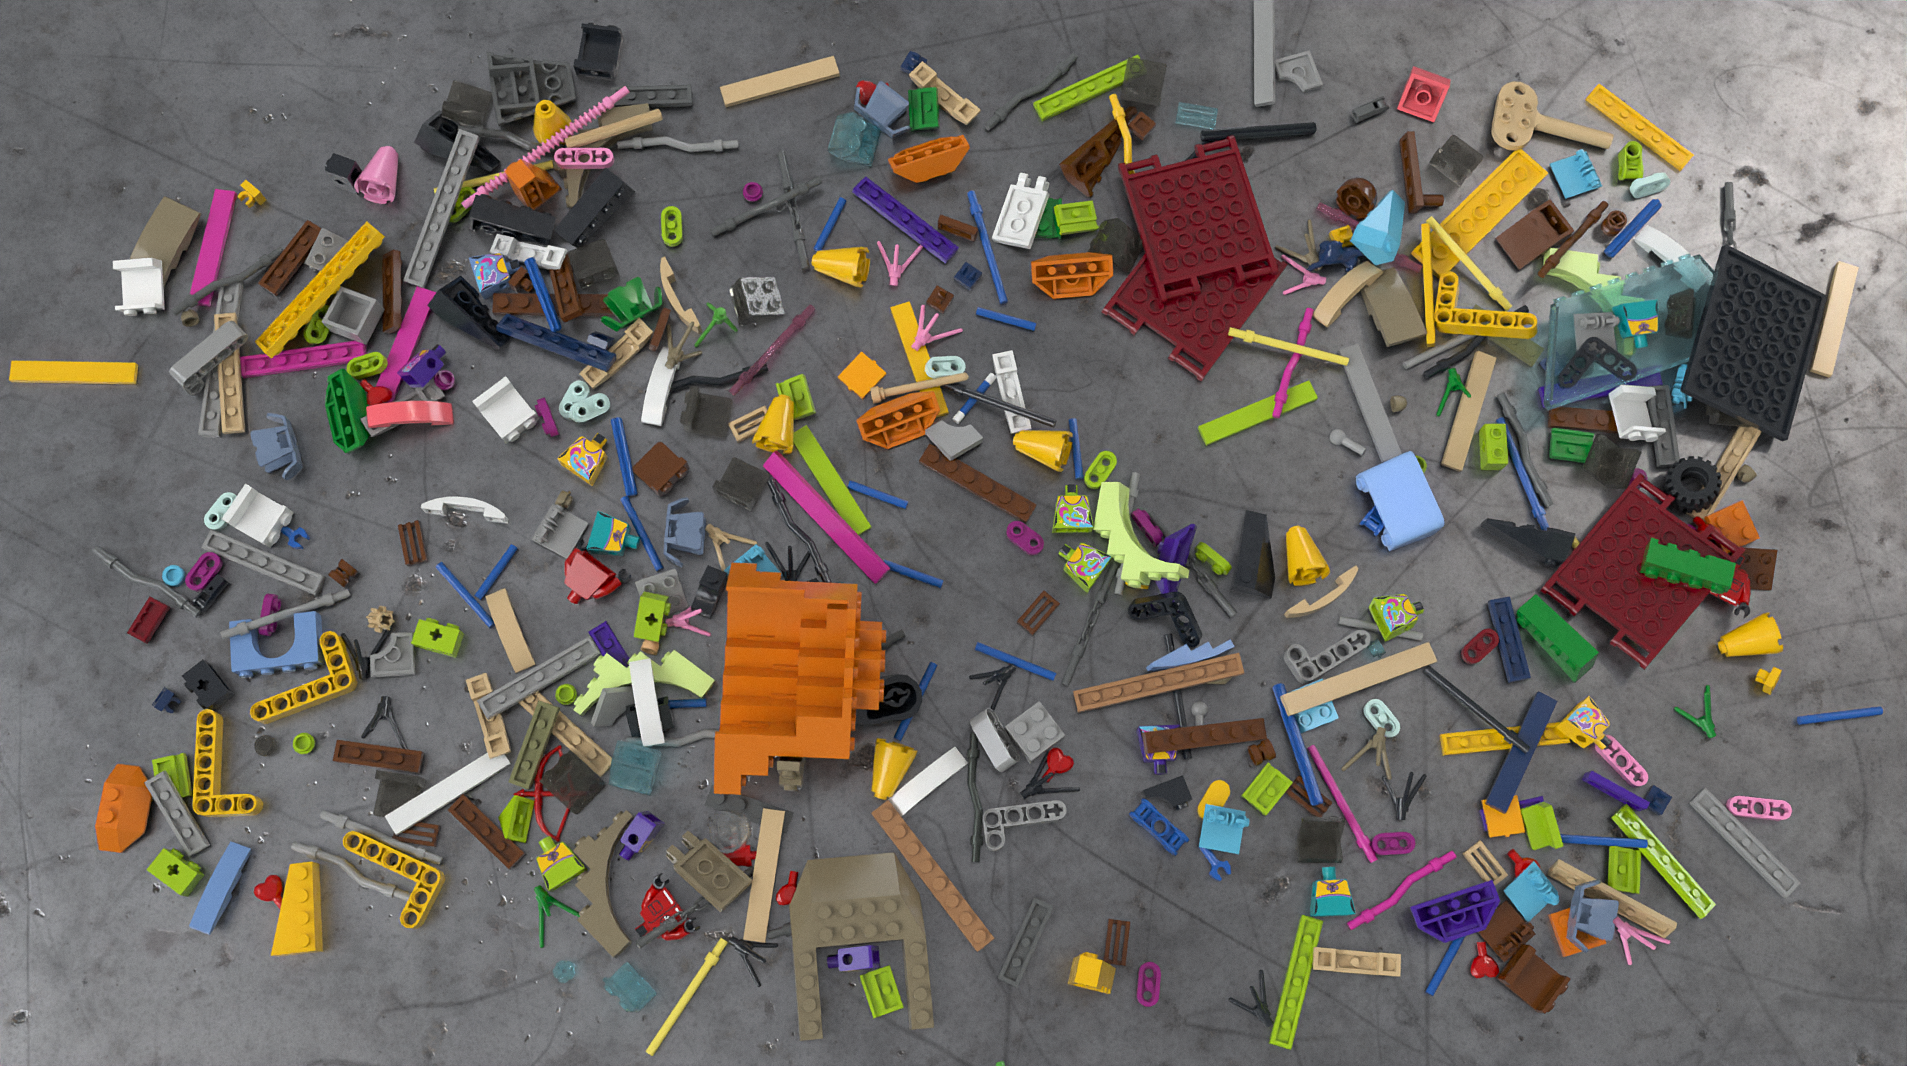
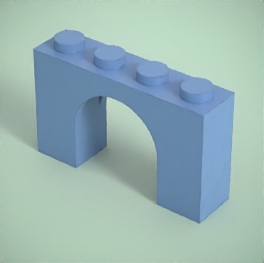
(305, 651)

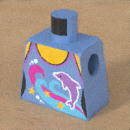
(492, 273)

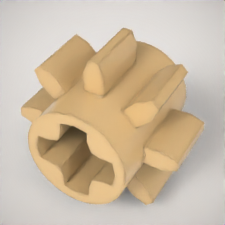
(380, 619)

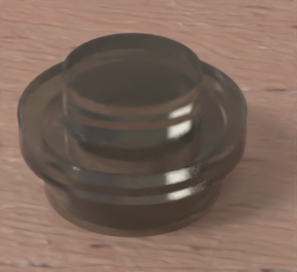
(1538, 197)
(265, 745)

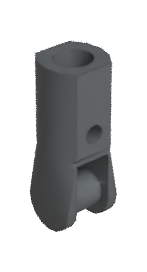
(1368, 110)

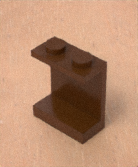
(1533, 979)

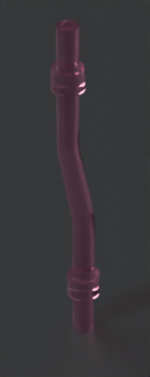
(1336, 214)
(746, 377)

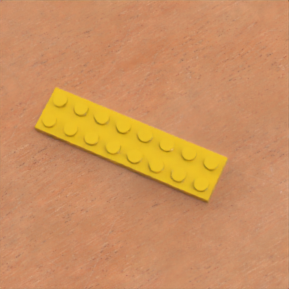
(1484, 209)
(319, 290)

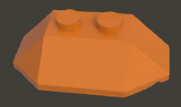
(930, 158)
(1072, 274)
(899, 419)
(122, 809)

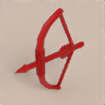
(538, 793)

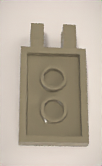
(708, 871)

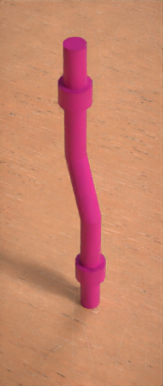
(1281, 396)
(1368, 914)

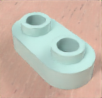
(1649, 185)
(943, 366)
(572, 397)
(590, 407)
(219, 509)
(1383, 717)

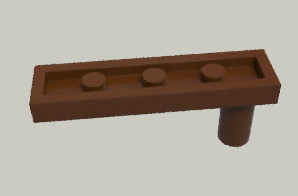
(1412, 178)

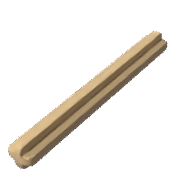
(613, 129)

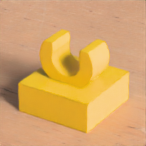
(252, 193)
(1342, 235)
(1768, 679)

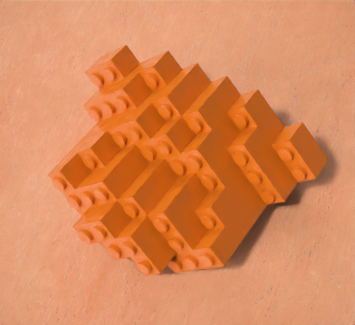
(792, 673)

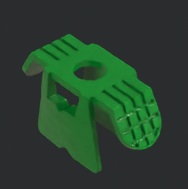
(628, 304)

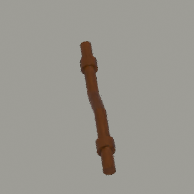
(1553, 260)

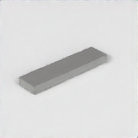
(177, 813)

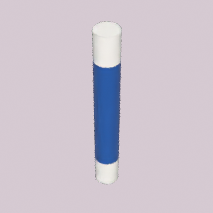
(971, 402)

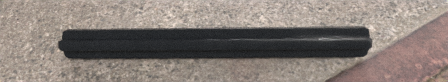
(1259, 131)

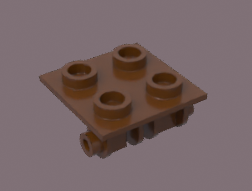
(1760, 567)
(1507, 931)

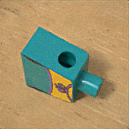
(1637, 320)
(610, 536)
(1331, 896)

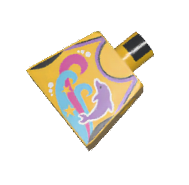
(585, 458)
(1585, 724)

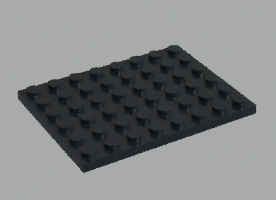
(1753, 343)

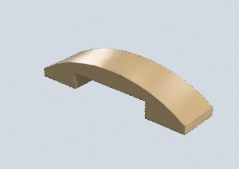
(948, 100)
(667, 278)
(1344, 290)
(625, 350)
(1304, 608)
(509, 630)
(494, 730)
(1356, 962)

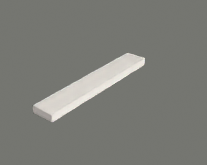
(445, 792)

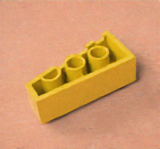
(300, 912)
(1092, 973)

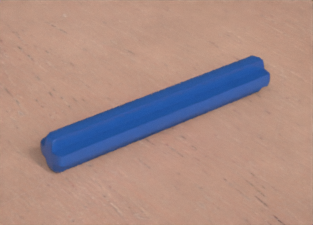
(1632, 228)
(543, 294)
(624, 456)

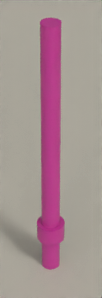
(1362, 840)

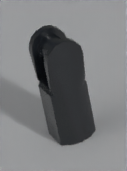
(213, 589)

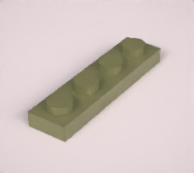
(1521, 348)
(534, 745)

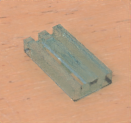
(1186, 117)

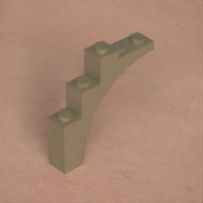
(575, 178)
(791, 772)
(597, 855)

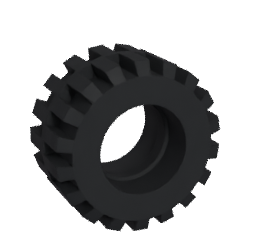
(1698, 470)

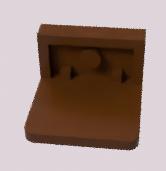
(660, 468)

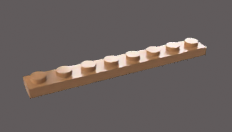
(1158, 682)
(932, 876)

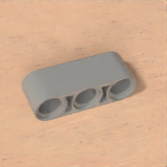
(995, 740)

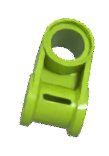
(1630, 166)

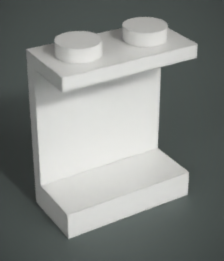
(141, 285)
(506, 410)
(1632, 413)
(257, 516)

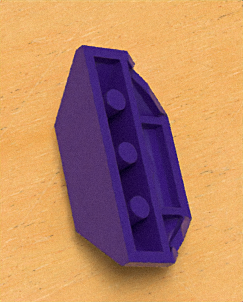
(1175, 550)
(1457, 912)

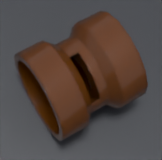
(1609, 225)
(342, 578)
(1261, 752)

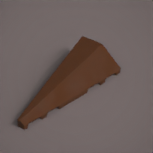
(1089, 160)

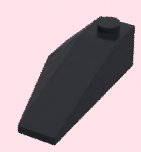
(439, 135)
(460, 307)
(1543, 546)
(1254, 559)

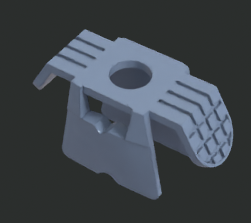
(883, 109)
(277, 449)
(683, 531)
(1591, 916)

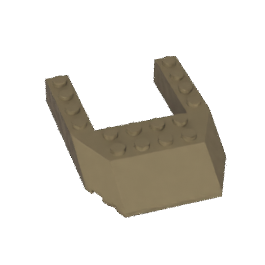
(856, 904)

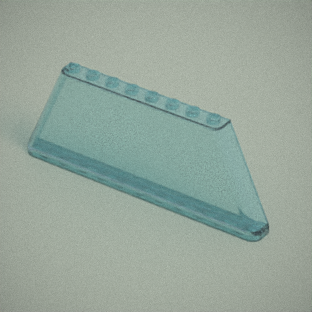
(1662, 350)

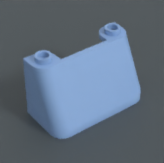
(1402, 500)

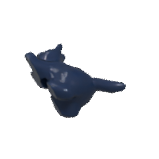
(1333, 253)

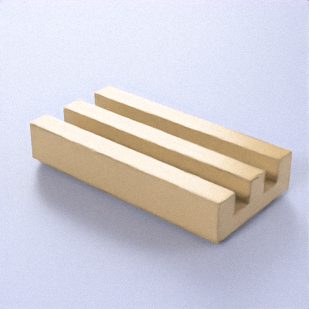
(733, 424)
(1467, 854)

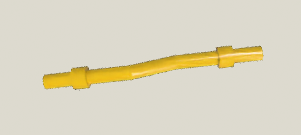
(1119, 114)

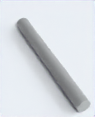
(1436, 350)
(1373, 627)

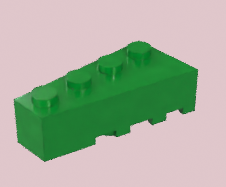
(1687, 567)
(1557, 638)

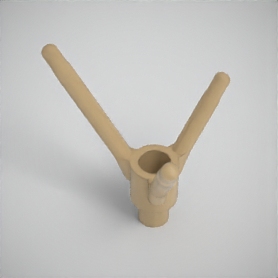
(719, 537)

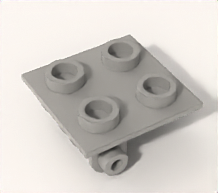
(324, 249)
(1595, 325)
(560, 531)
(665, 584)

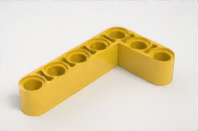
(1476, 317)
(314, 687)
(213, 773)
(402, 868)

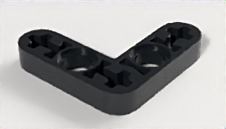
(1589, 357)
(1169, 608)

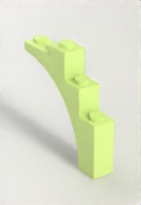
(1579, 270)
(1114, 523)
(674, 671)

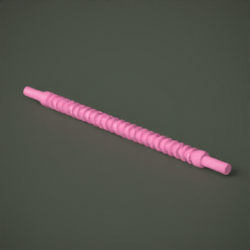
(608, 102)

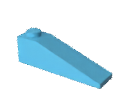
(1381, 231)

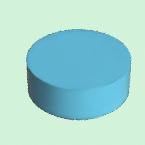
(173, 576)

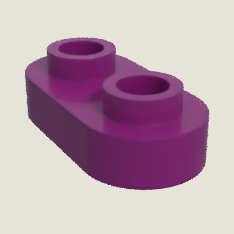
(549, 425)
(1152, 533)
(1023, 539)
(202, 570)
(270, 605)
(1392, 844)
(1148, 984)

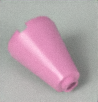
(379, 176)

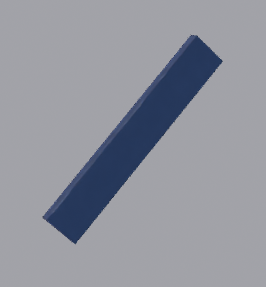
(556, 342)
(1517, 761)

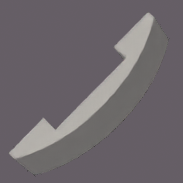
(429, 392)

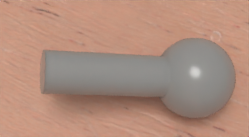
(1339, 437)
(1199, 710)

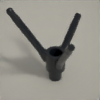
(790, 574)
(362, 663)
(1000, 676)
(383, 712)
(1035, 785)
(1403, 803)
(745, 948)
(1261, 1009)

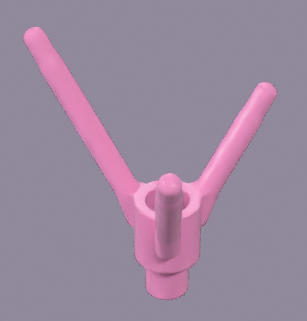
(894, 269)
(1309, 278)
(923, 335)
(682, 620)
(1627, 931)

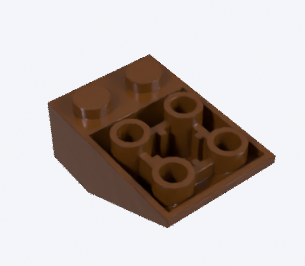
(1535, 234)

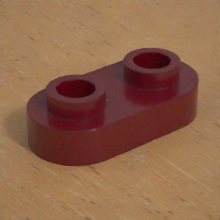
(1479, 647)

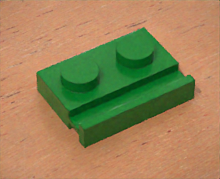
(923, 108)
(1048, 224)
(1570, 444)

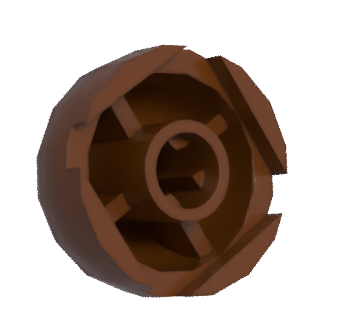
(1357, 197)

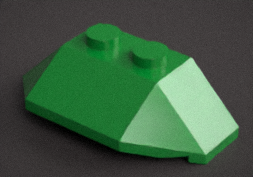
(344, 408)

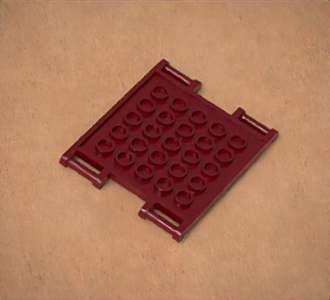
(1197, 218)
(1192, 322)
(1607, 574)

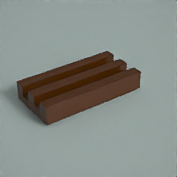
(957, 228)
(659, 329)
(409, 526)
(1026, 626)
(1323, 809)
(434, 836)
(1116, 944)

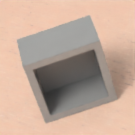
(353, 315)
(1034, 732)

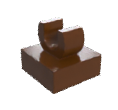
(1141, 125)
(521, 280)
(940, 299)

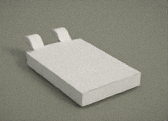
(1021, 212)

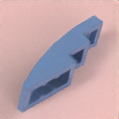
(1185, 656)
(219, 888)

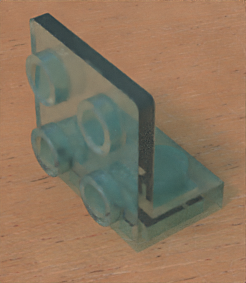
(630, 988)

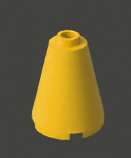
(549, 120)
(843, 264)
(777, 426)
(1045, 446)
(1304, 558)
(1752, 638)
(890, 766)

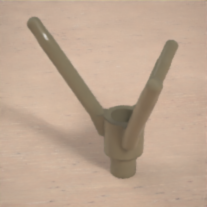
(1310, 257)
(675, 354)
(1377, 743)

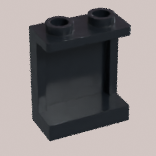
(599, 51)

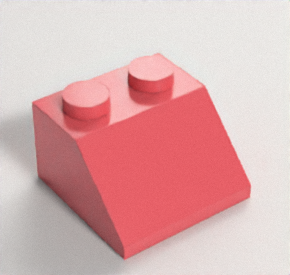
(1423, 94)

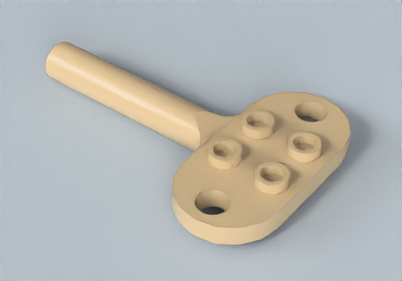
(1518, 117)

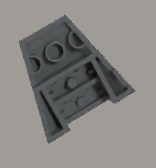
(522, 83)

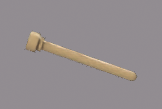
(879, 394)

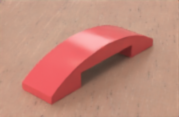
(409, 412)

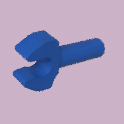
(293, 535)
(1215, 864)

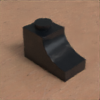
(709, 590)
(1172, 792)

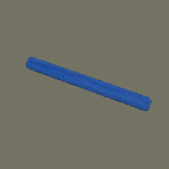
(1299, 749)

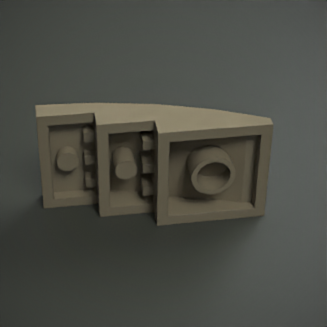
(167, 234)
(1393, 309)

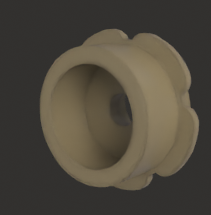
(564, 499)

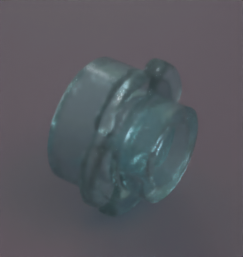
(1376, 648)
(563, 977)

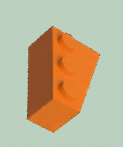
(531, 183)

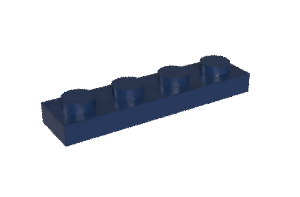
(1509, 639)

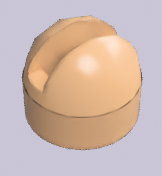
(650, 647)

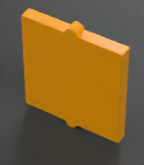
(862, 375)
(1504, 824)

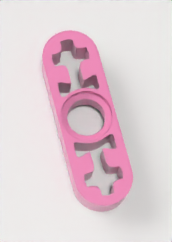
(569, 164)
(1637, 768)
(1767, 804)

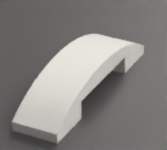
(1660, 244)
(546, 257)
(1010, 389)
(658, 390)
(440, 506)
(646, 702)
(927, 781)

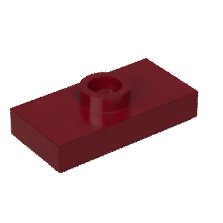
(148, 620)

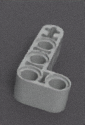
(207, 356)
(1330, 654)
(1024, 819)

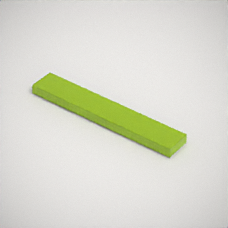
(1081, 91)
(1255, 414)
(830, 480)
(1664, 862)
(1295, 982)

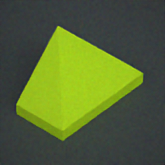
(516, 818)

